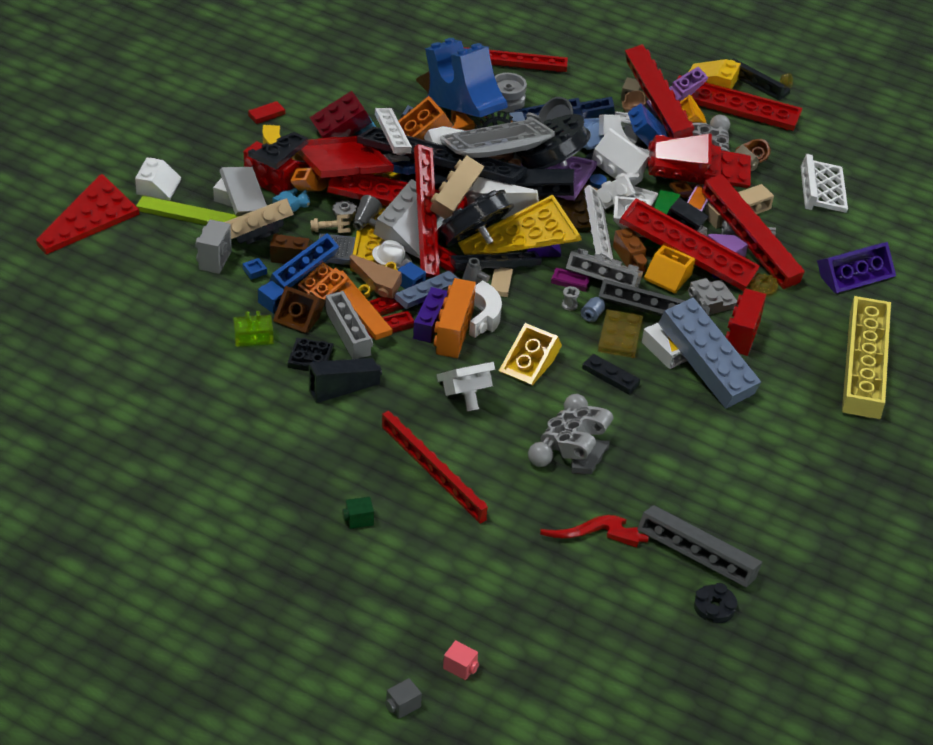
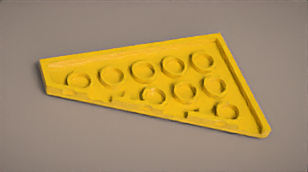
(532, 227)

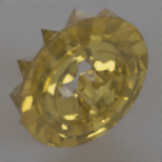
(768, 288)

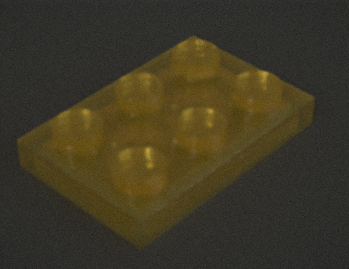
(620, 333)

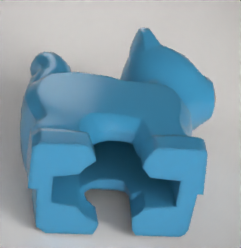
(295, 202)

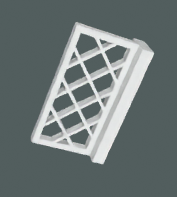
(811, 184)

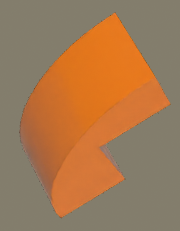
(308, 180)

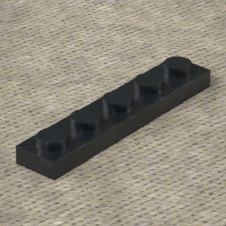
(498, 260)

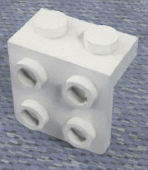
(619, 187)

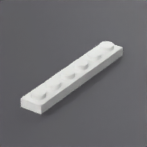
(393, 131)
(598, 223)

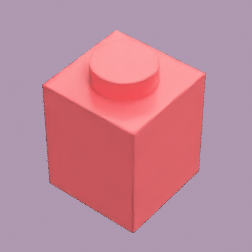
(461, 660)

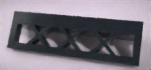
(762, 82)

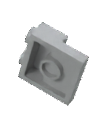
(712, 295)

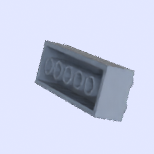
(709, 352)

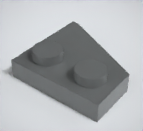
(588, 465)

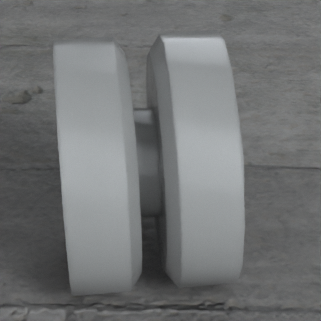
(513, 89)

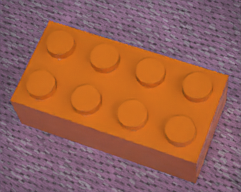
(455, 318)

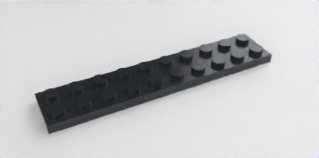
(445, 157)

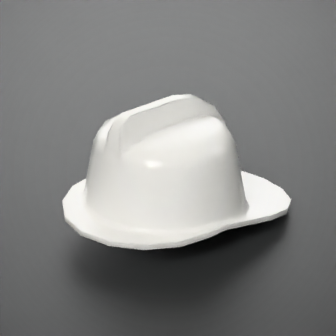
(391, 252)

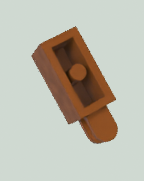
(630, 248)

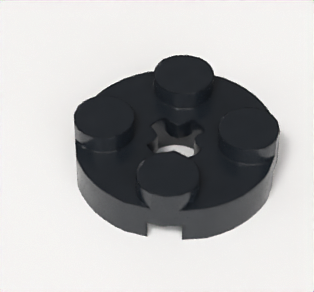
(717, 593)

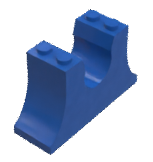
(463, 78)

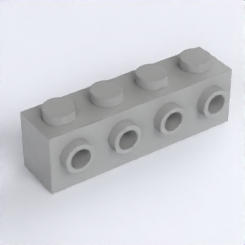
(602, 269)
(348, 325)

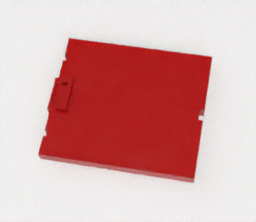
(343, 157)

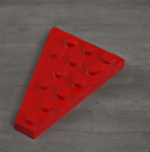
(91, 212)

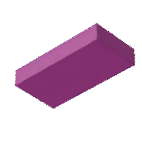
(569, 278)

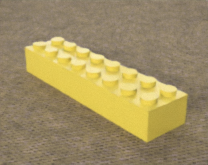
(867, 358)

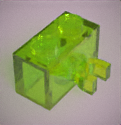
(253, 329)

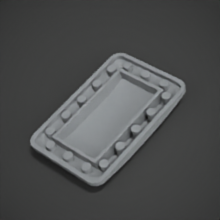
(498, 139)

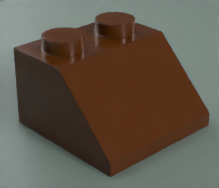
(285, 248)
(298, 309)

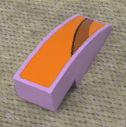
(697, 198)

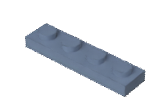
(418, 293)

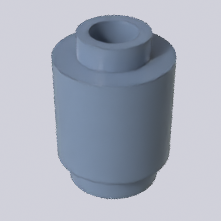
(593, 309)

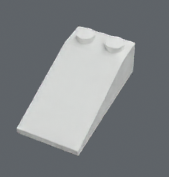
(518, 195)

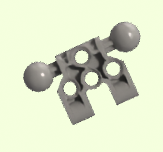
(718, 128)
(571, 431)

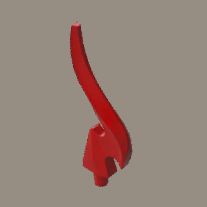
(610, 522)

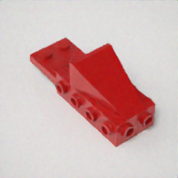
(697, 160)

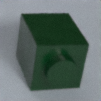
(359, 512)

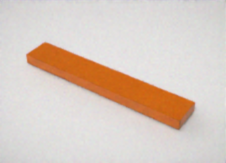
(366, 312)

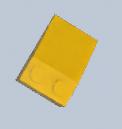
(720, 72)
(531, 354)

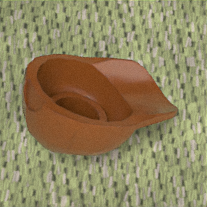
(758, 147)

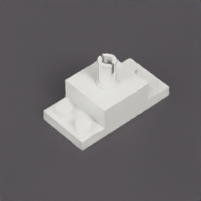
(467, 382)

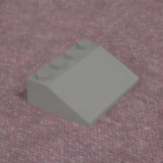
(400, 220)

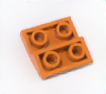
(323, 281)

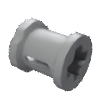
(570, 298)

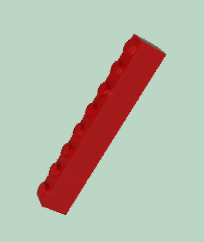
(658, 92)
(753, 231)

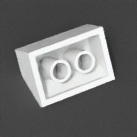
(618, 156)

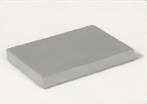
(242, 189)

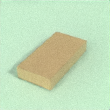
(501, 280)

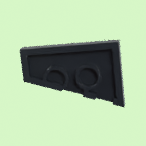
(280, 151)

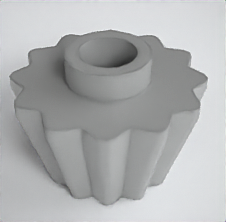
(344, 207)

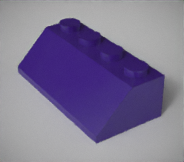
(857, 267)

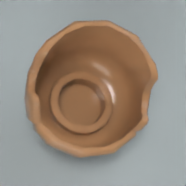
(633, 99)

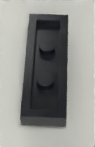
(611, 374)

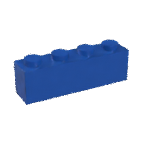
(305, 262)

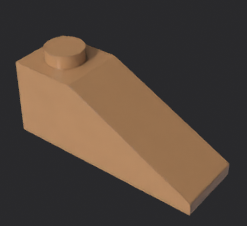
(378, 277)

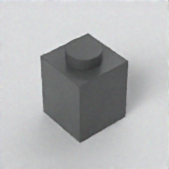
(403, 698)

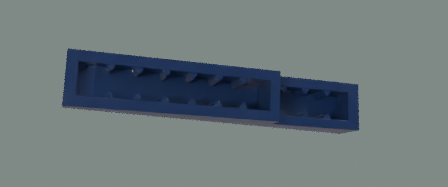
(586, 109)

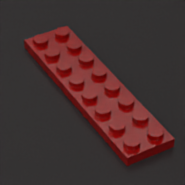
(747, 106)
(368, 184)
(678, 236)

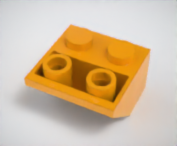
(669, 269)

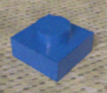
(254, 268)

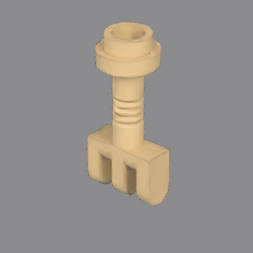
(315, 225)

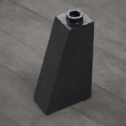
(342, 377)

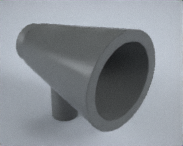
(367, 210)
(474, 273)

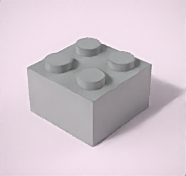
(214, 246)

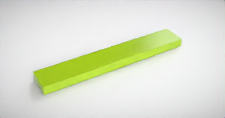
(181, 211)

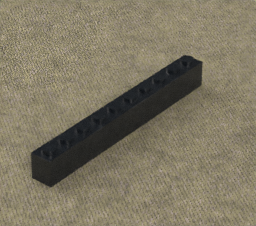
(546, 181)

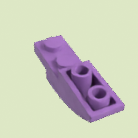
(685, 85)

